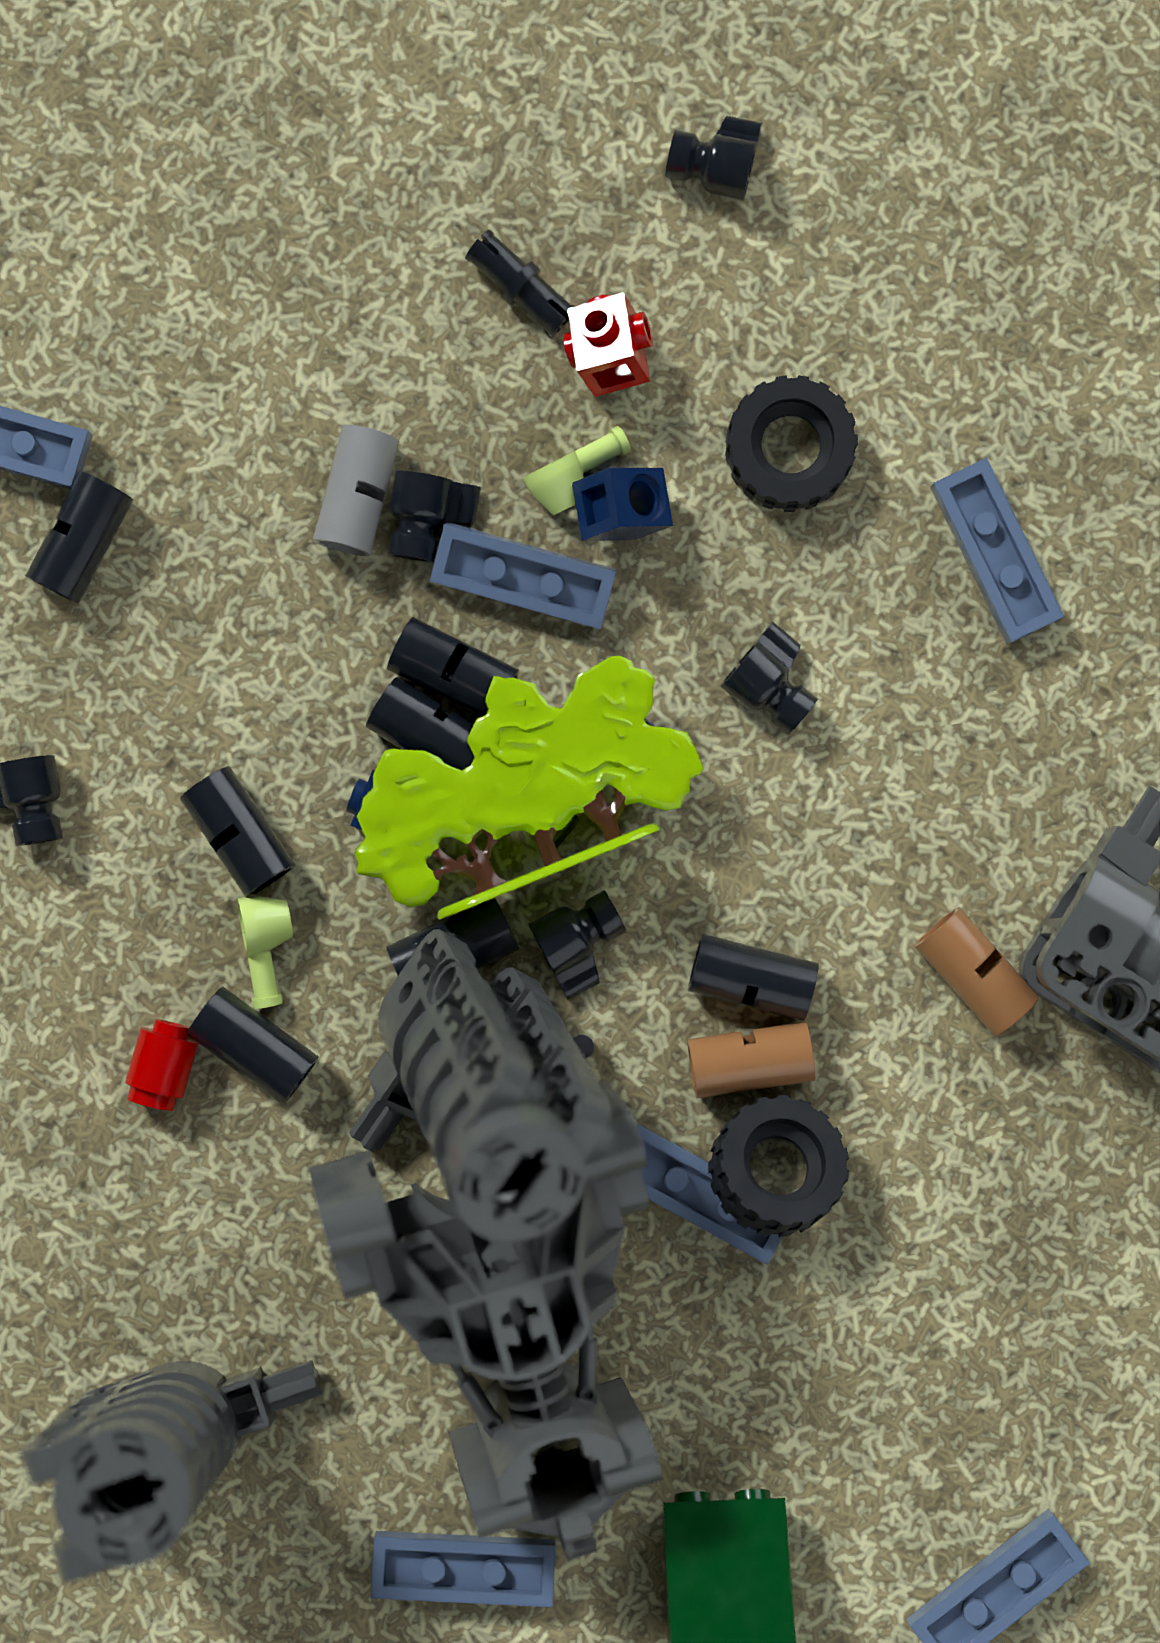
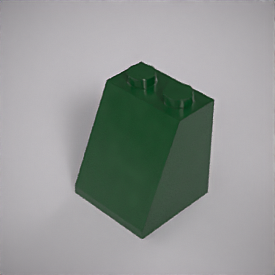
(727, 1569)

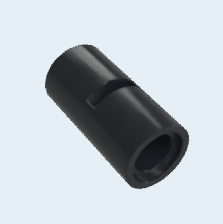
(79, 537)
(446, 666)
(418, 723)
(237, 831)
(480, 927)
(753, 977)
(252, 1045)

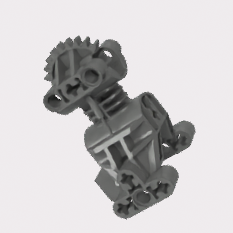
(514, 1319)

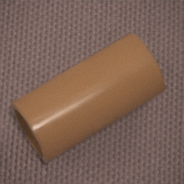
(977, 971)
(751, 1062)

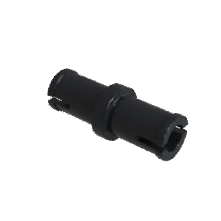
(519, 282)

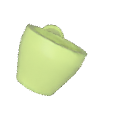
(553, 482)
(264, 926)

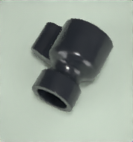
(720, 163)
(420, 505)
(764, 683)
(30, 789)
(569, 940)

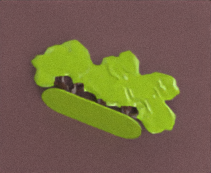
(527, 775)

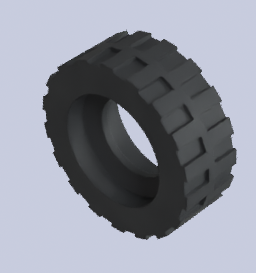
(799, 399)
(810, 1134)

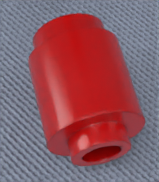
(161, 1065)

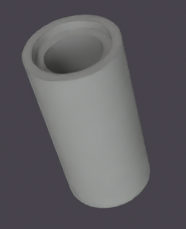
(356, 490)

